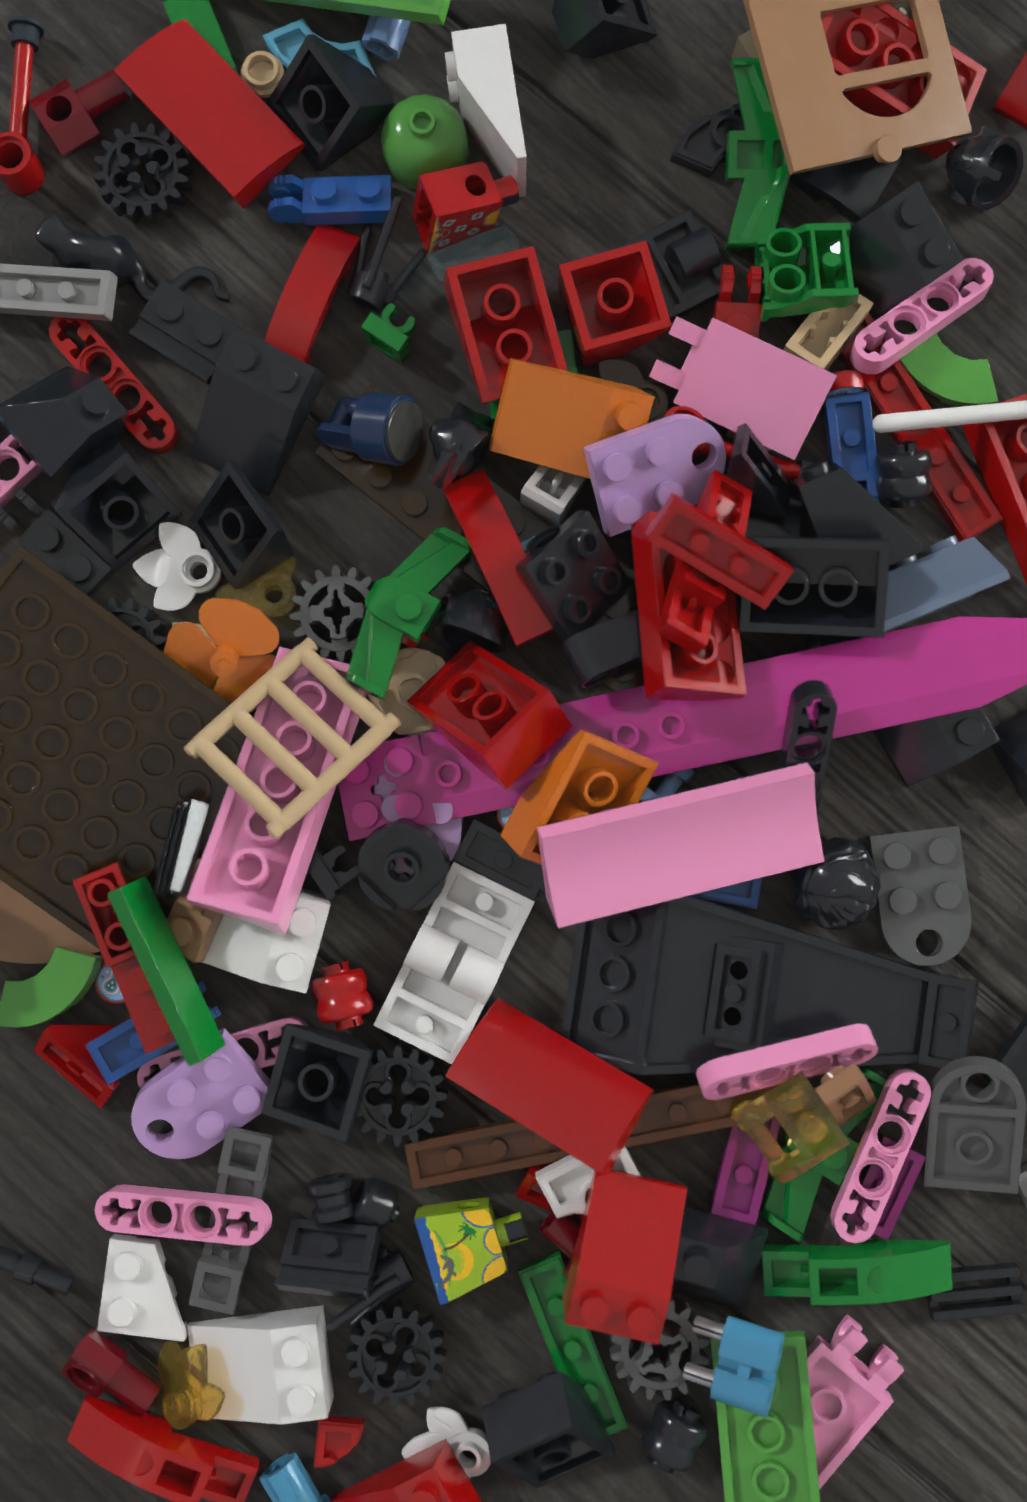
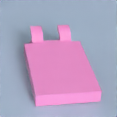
(746, 381)
(846, 1393)

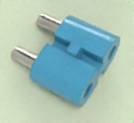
(745, 1364)

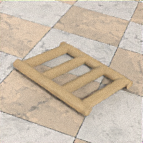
(313, 788)

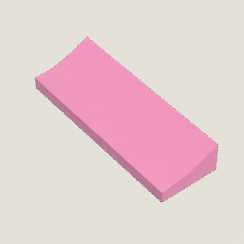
(680, 845)
(242, 865)

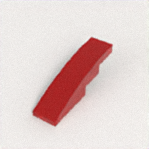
(691, 593)

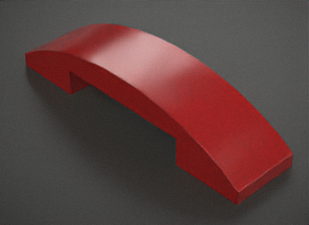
(310, 290)
(497, 554)

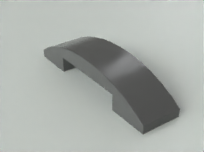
(223, 1266)

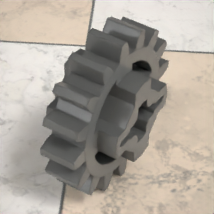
(318, 615)
(645, 1358)

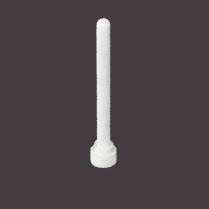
(950, 416)

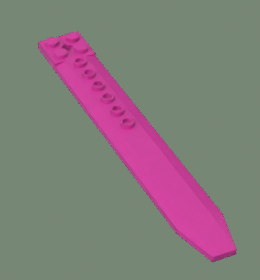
(874, 680)

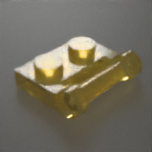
(802, 1118)

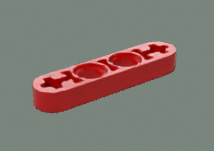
(116, 380)

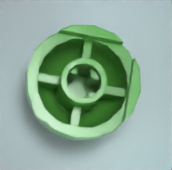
(422, 138)

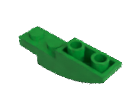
(860, 1273)

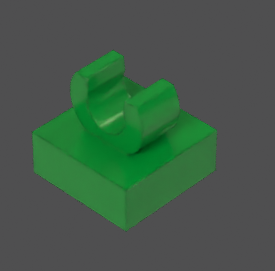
(388, 338)

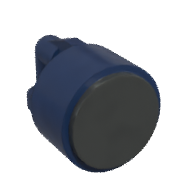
(382, 427)

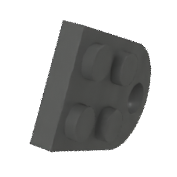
(921, 891)
(974, 1134)

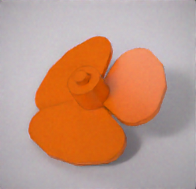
(241, 651)

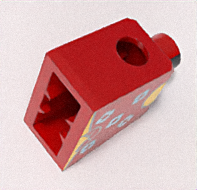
(459, 204)

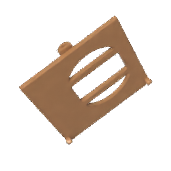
(807, 96)

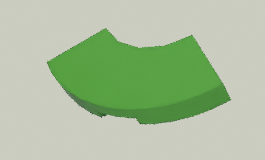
(950, 376)
(51, 991)

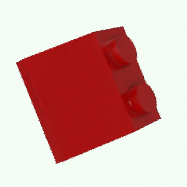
(613, 302)

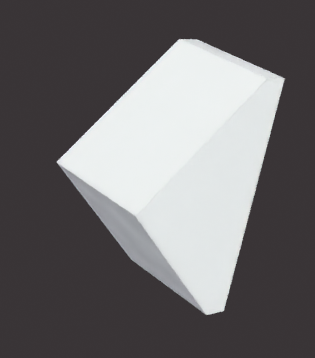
(551, 493)

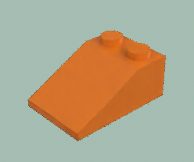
(555, 413)
(580, 781)

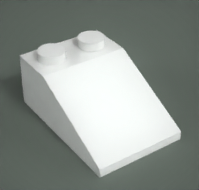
(484, 86)
(269, 955)
(269, 1365)

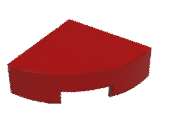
(336, 1438)

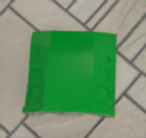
(805, 270)

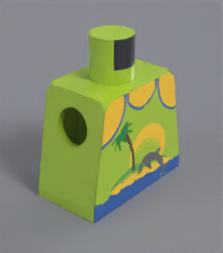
(466, 1244)

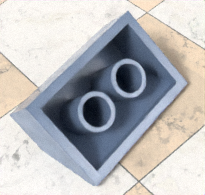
(939, 580)

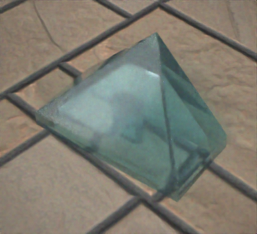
(481, 246)

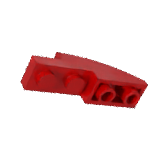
(119, 955)
(156, 1458)

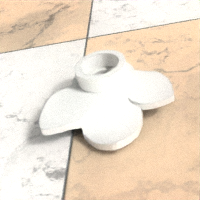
(173, 567)
(450, 1425)

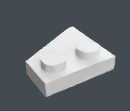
(139, 1291)

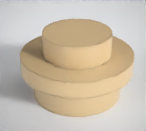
(262, 72)

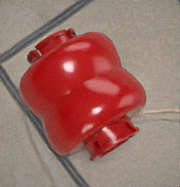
(342, 996)

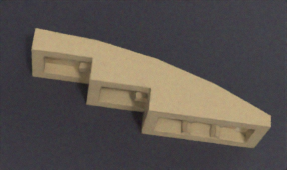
(825, 335)

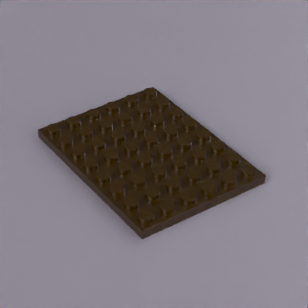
(91, 743)

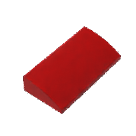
(884, 37)
(210, 110)
(1002, 459)
(668, 667)
(550, 1085)

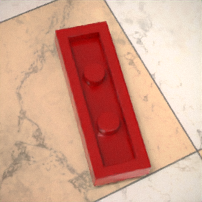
(718, 551)

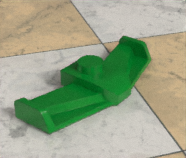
(755, 159)
(401, 608)
(790, 1203)

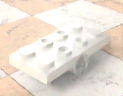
(454, 963)

